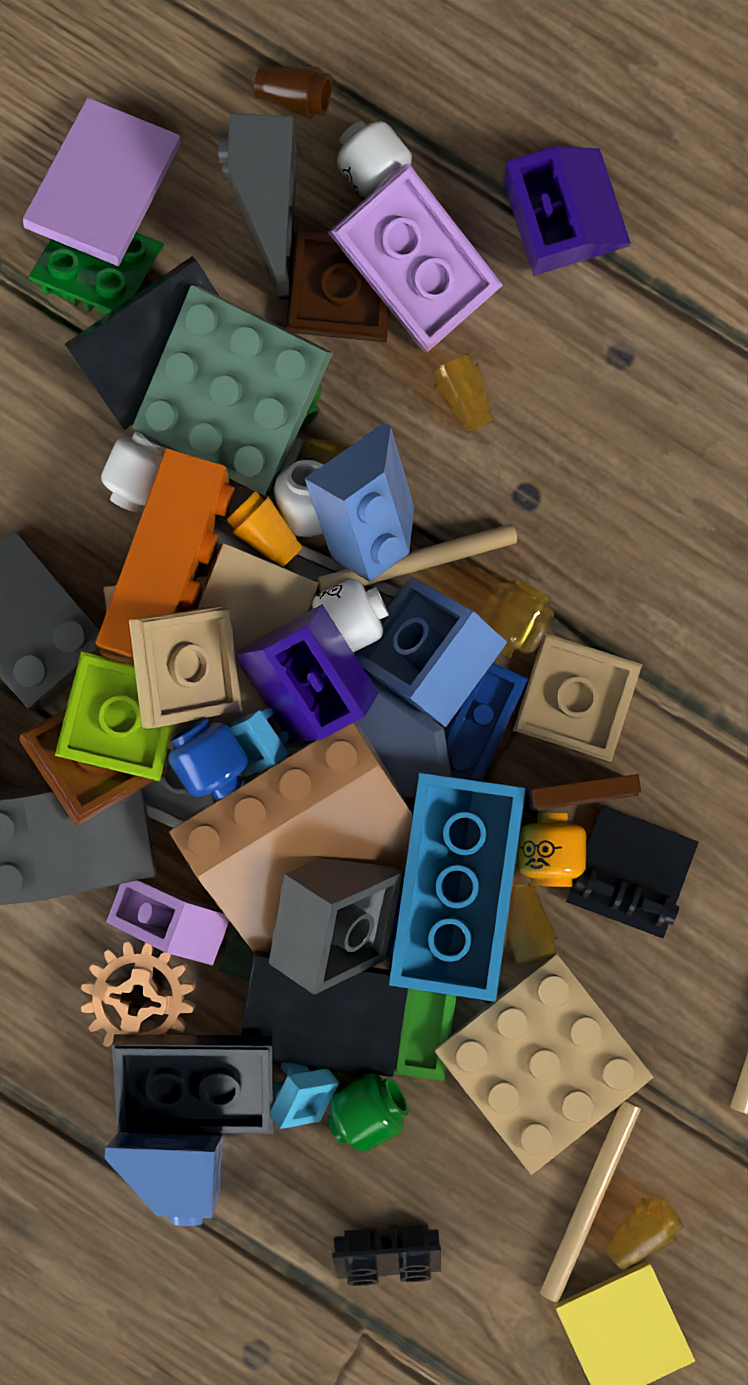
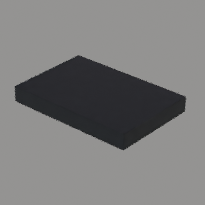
(127, 343)
(340, 1028)
(193, 1083)

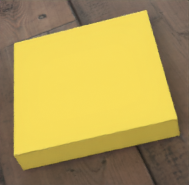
(625, 1329)

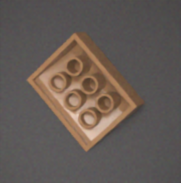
(314, 805)

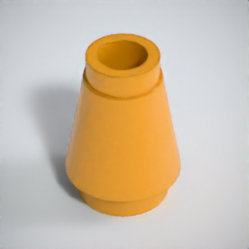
(264, 529)

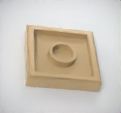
(185, 666)
(577, 697)

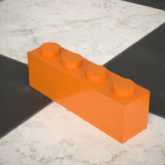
(167, 548)

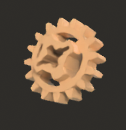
(143, 974)

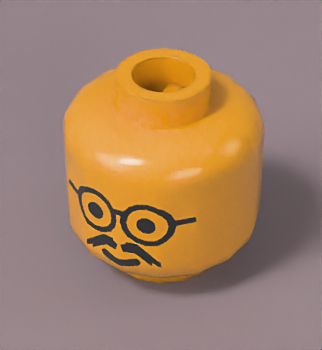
(552, 851)

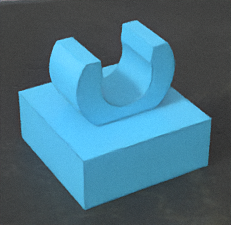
(259, 740)
(302, 1095)

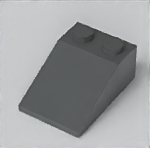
(262, 166)
(39, 627)
(53, 858)

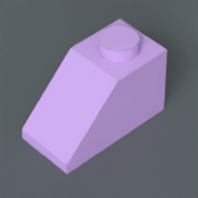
(168, 921)

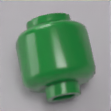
(367, 1112)

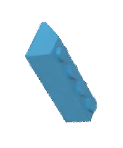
(457, 887)

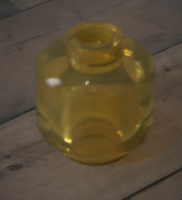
(518, 615)

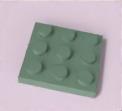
(232, 389)

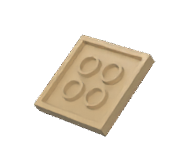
(543, 1063)

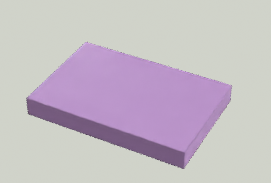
(102, 181)
(415, 258)

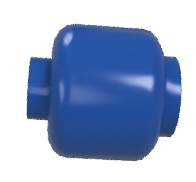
(208, 759)

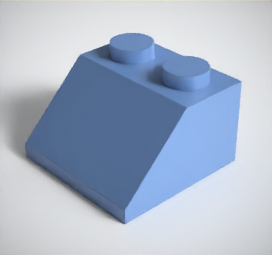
(365, 504)
(431, 650)
(171, 1172)

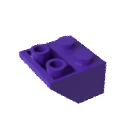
(564, 207)
(308, 677)

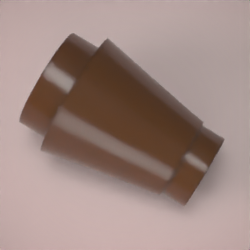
(295, 89)

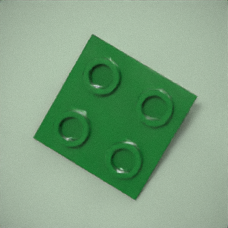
(92, 280)

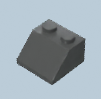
(333, 921)

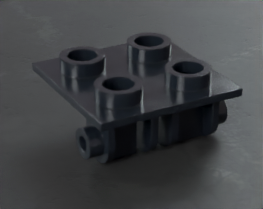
(633, 872)
(363, 1266)

